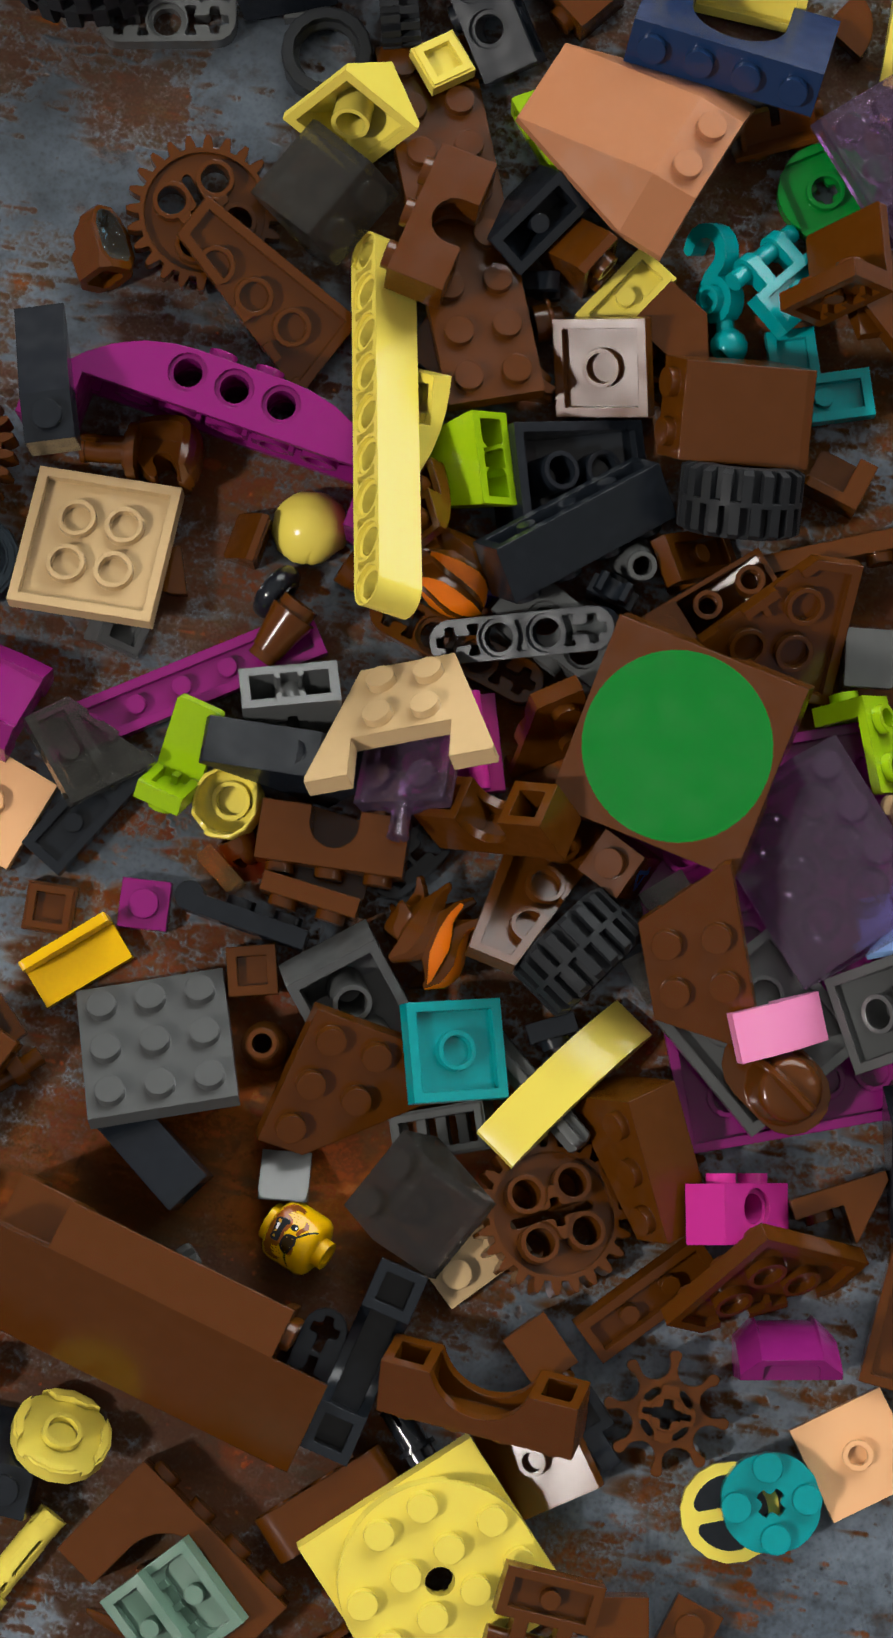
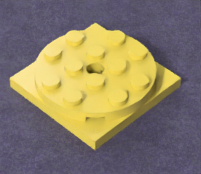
(432, 1516)

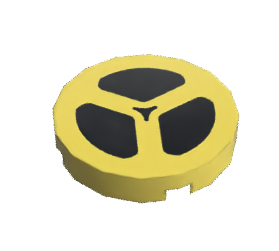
(703, 1518)

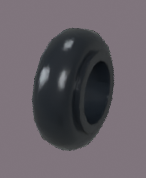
(280, 581)

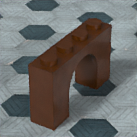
(152, 1505)

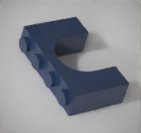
(774, 72)

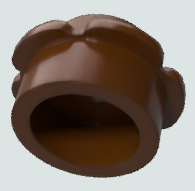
(541, 320)

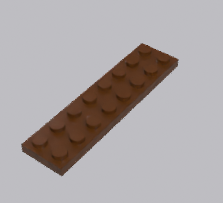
(484, 321)

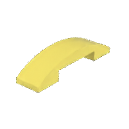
(563, 1082)

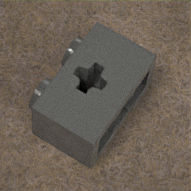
(292, 695)

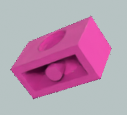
(726, 1209)

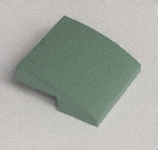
(175, 1598)

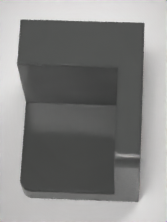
(867, 660)

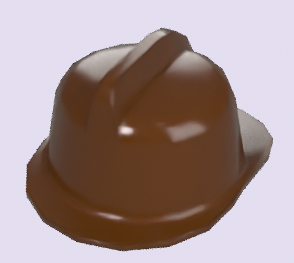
(781, 1091)

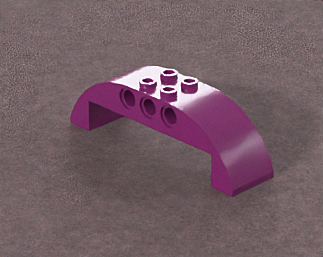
(152, 378)

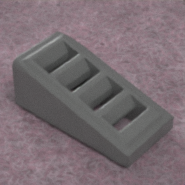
(482, 1112)

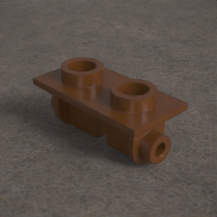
(763, 137)

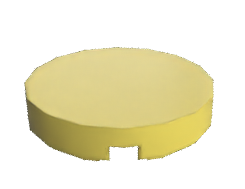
(60, 1436)

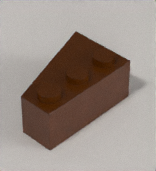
(643, 1151)

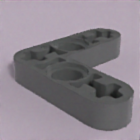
(181, 39)

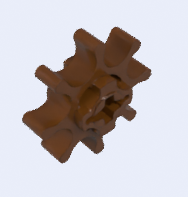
(661, 1436)

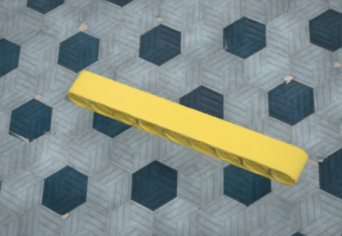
(384, 438)

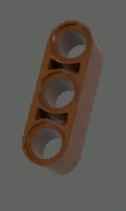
(324, 1500)

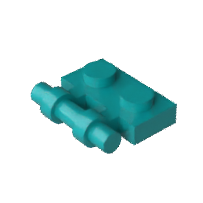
(753, 270)

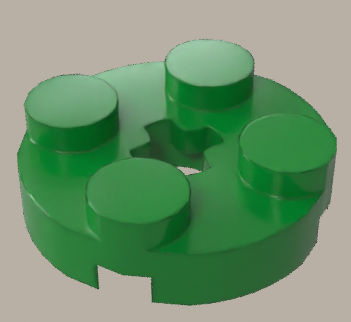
(799, 185)

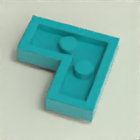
(838, 394)

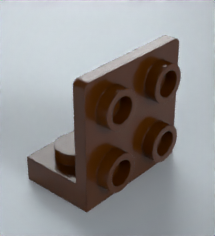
(845, 266)

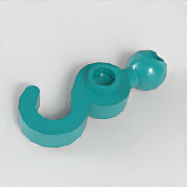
(713, 294)

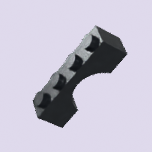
(356, 1373)

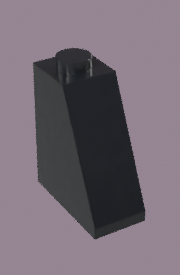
(159, 1160)

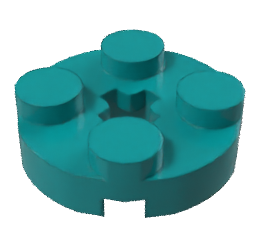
(800, 1502)

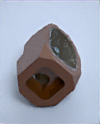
(102, 250)

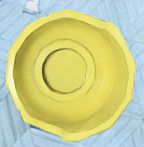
(309, 527)
(226, 804)

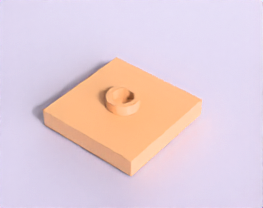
(22, 804)
(850, 1453)

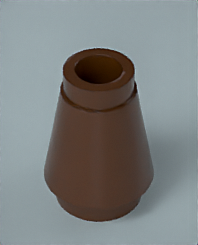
(282, 629)
(275, 1056)

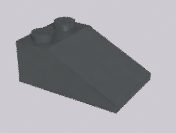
(347, 975)

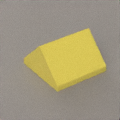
(361, 106)

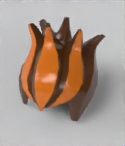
(453, 575)
(430, 935)

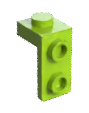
(876, 731)
(174, 778)

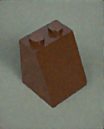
(735, 411)

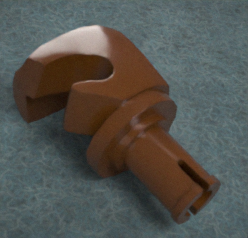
(150, 448)

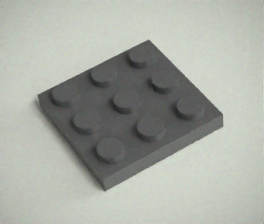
(771, 981)
(157, 1048)

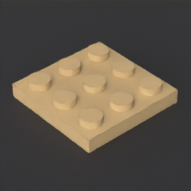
(96, 547)

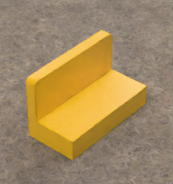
(76, 959)

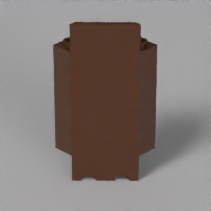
(153, 1323)

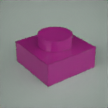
(145, 904)

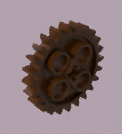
(160, 228)
(563, 1258)

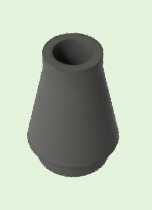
(623, 562)

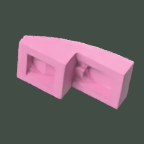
(777, 1027)

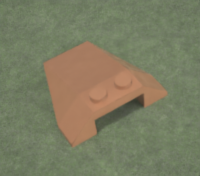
(632, 139)

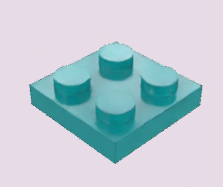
(454, 1051)

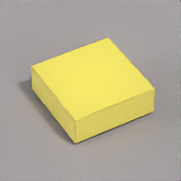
(442, 62)

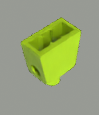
(477, 460)

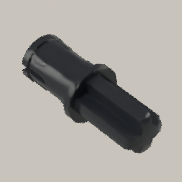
(410, 1439)

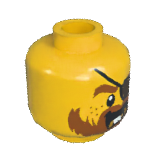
(297, 1237)

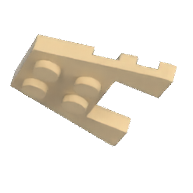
(399, 707)

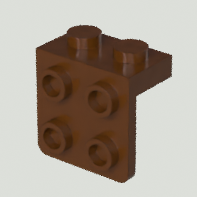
(331, 900)

